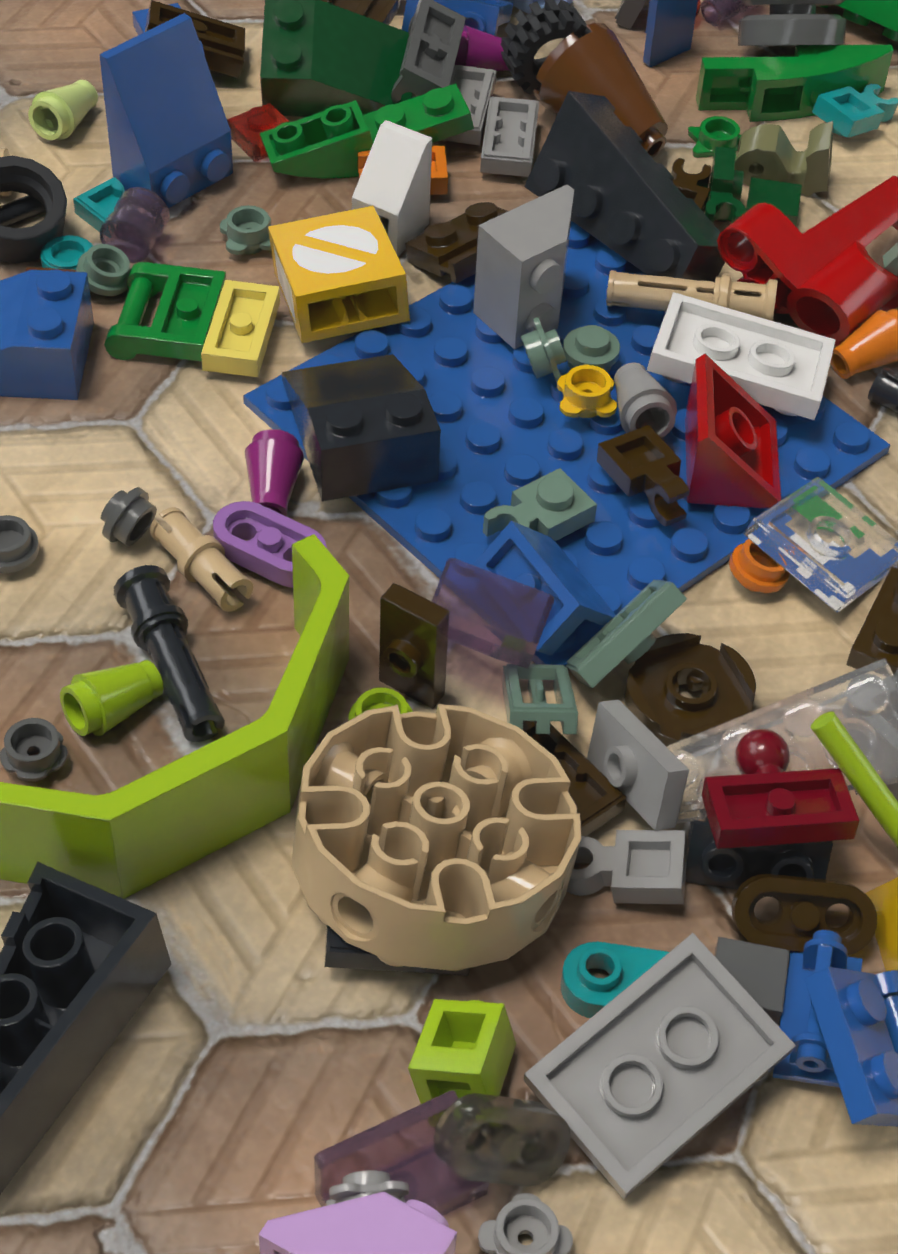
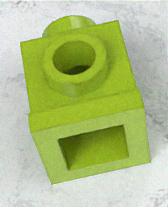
(462, 1049)

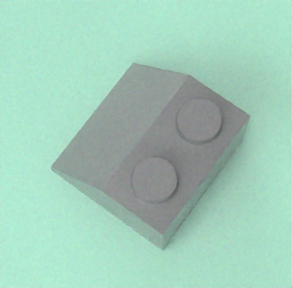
(524, 266)

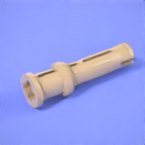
(656, 292)

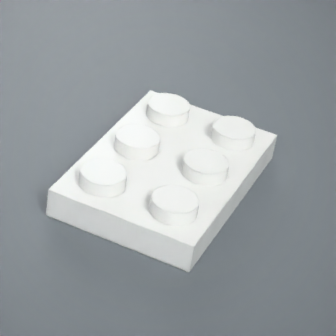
(766, 358)

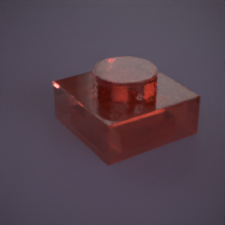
(247, 128)

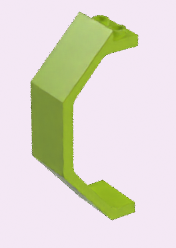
(209, 795)

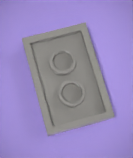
(658, 1064)

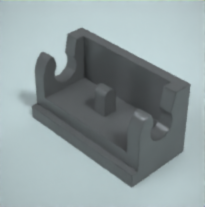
(430, 49)

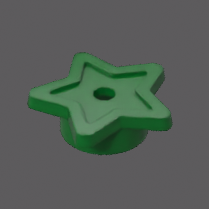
(714, 132)

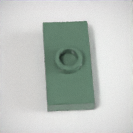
(626, 634)

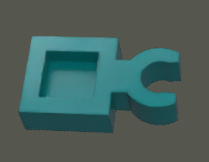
(854, 111)

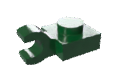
(725, 187)

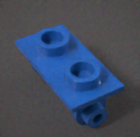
(810, 1058)

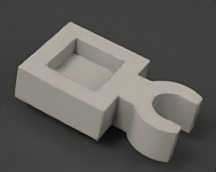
(639, 868)

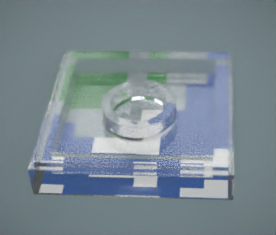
(825, 543)

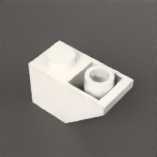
(397, 182)

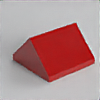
(729, 443)

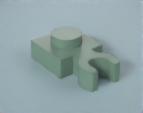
(547, 505)

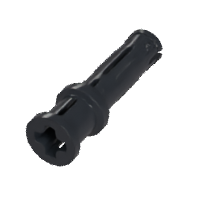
(161, 631)

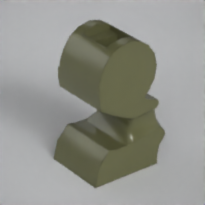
(770, 156)

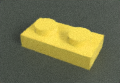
(240, 328)

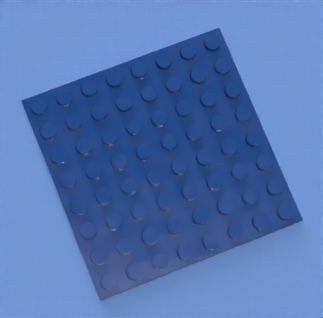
(508, 431)

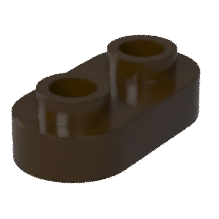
(802, 911)

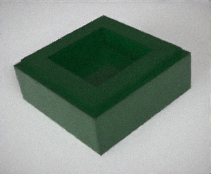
(780, 194)

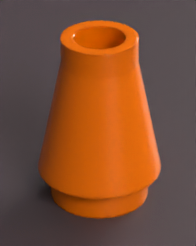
(868, 346)

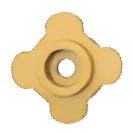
(587, 392)

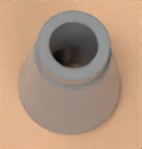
(643, 400)

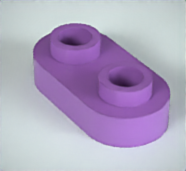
(268, 536)

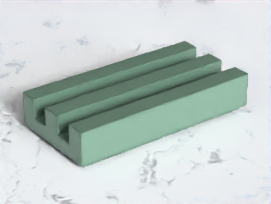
(538, 709)

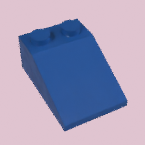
(165, 113)
(44, 333)

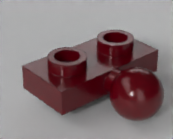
(773, 804)

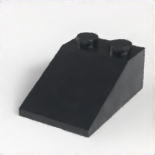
(364, 426)

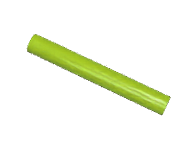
(858, 771)

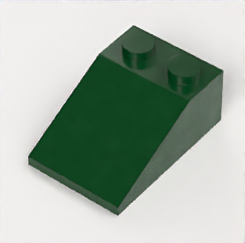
(327, 58)

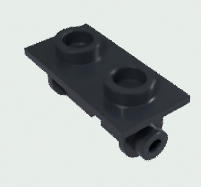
(735, 865)

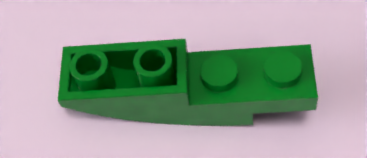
(789, 85)
(330, 140)

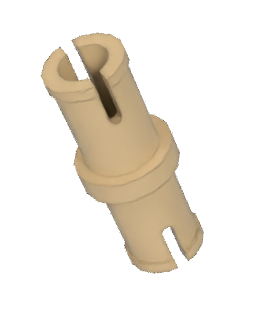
(201, 559)

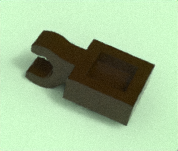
(647, 464)

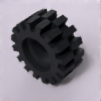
(532, 33)

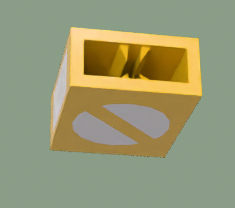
(339, 274)

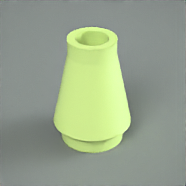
(60, 110)

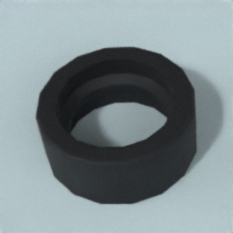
(39, 182)

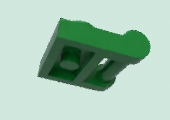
(181, 316)

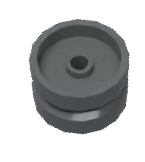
(791, 24)

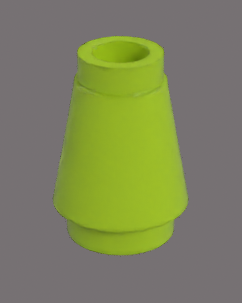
(108, 696)

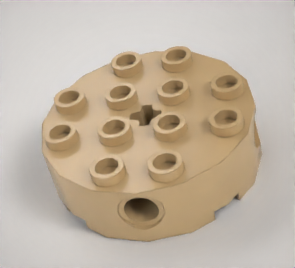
(434, 836)

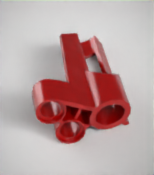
(824, 273)

